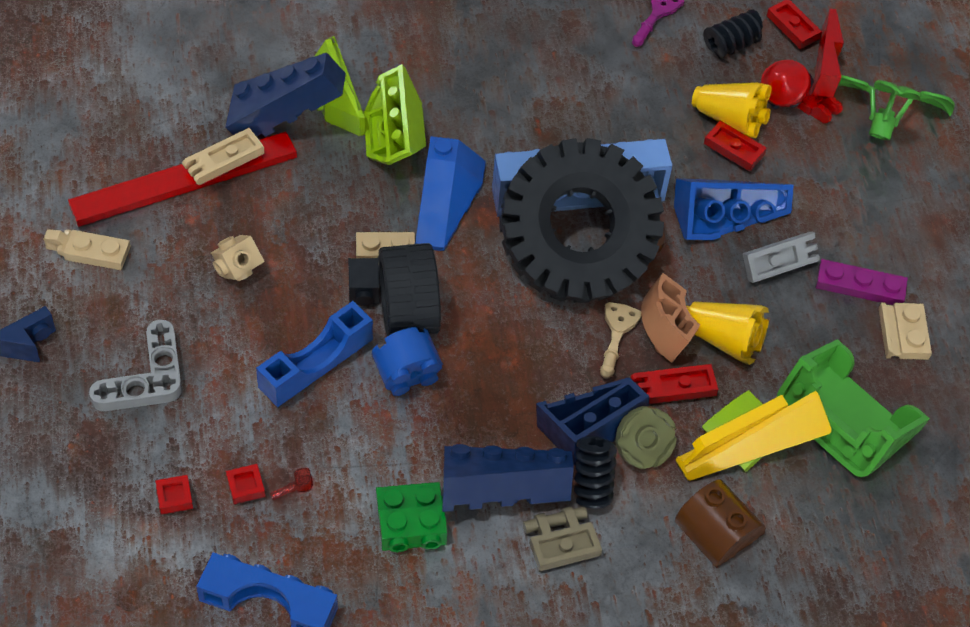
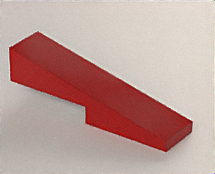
(827, 66)

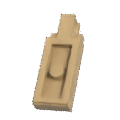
(88, 248)

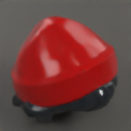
(789, 83)

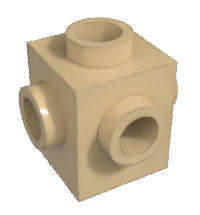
(236, 257)

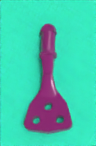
(658, 12)

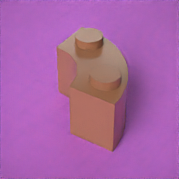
(667, 318)

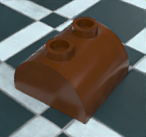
(718, 522)

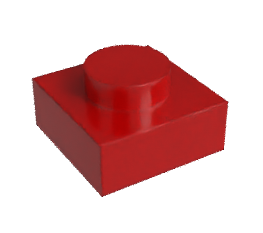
(245, 484)
(174, 494)

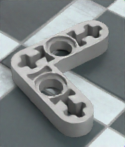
(158, 376)

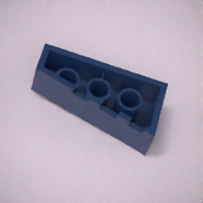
(284, 94)
(505, 476)

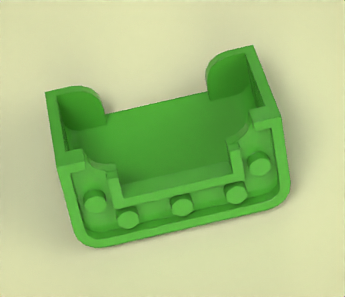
(861, 428)

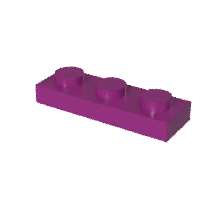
(861, 282)

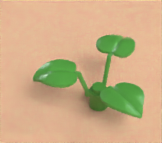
(884, 120)

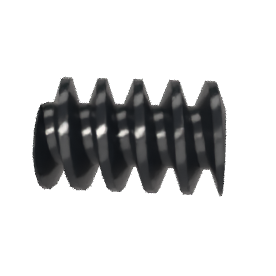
(734, 33)
(595, 472)

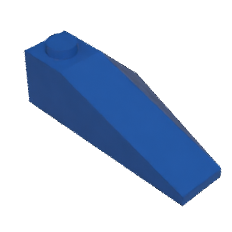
(450, 184)
(721, 206)

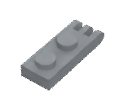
(780, 257)

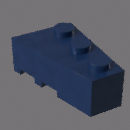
(589, 414)

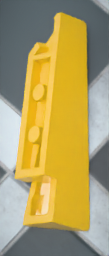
(755, 435)

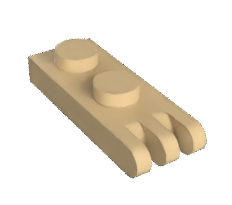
(223, 156)

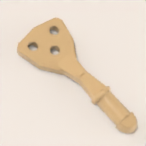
(618, 329)

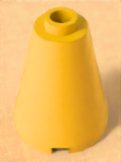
(731, 327)

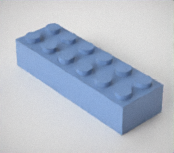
(650, 153)

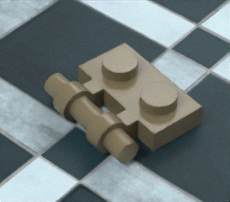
(564, 545)

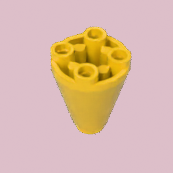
(736, 104)

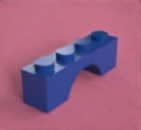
(289, 374)
(230, 582)

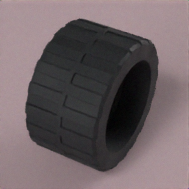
(409, 288)

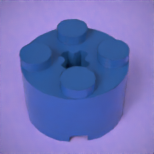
(407, 360)

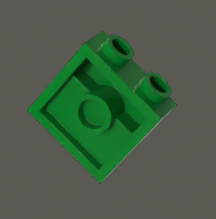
(411, 517)

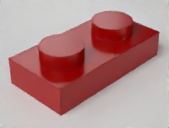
(794, 23)
(735, 145)

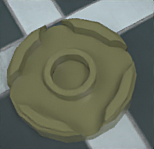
(646, 437)

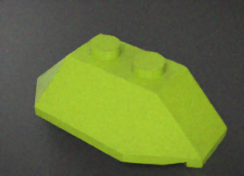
(346, 109)
(394, 118)

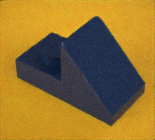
(19, 337)

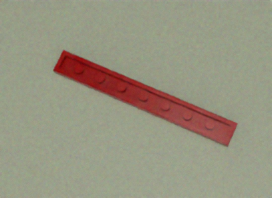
(168, 184)

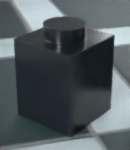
(363, 281)

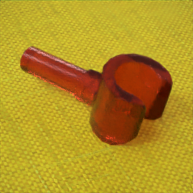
(302, 483)

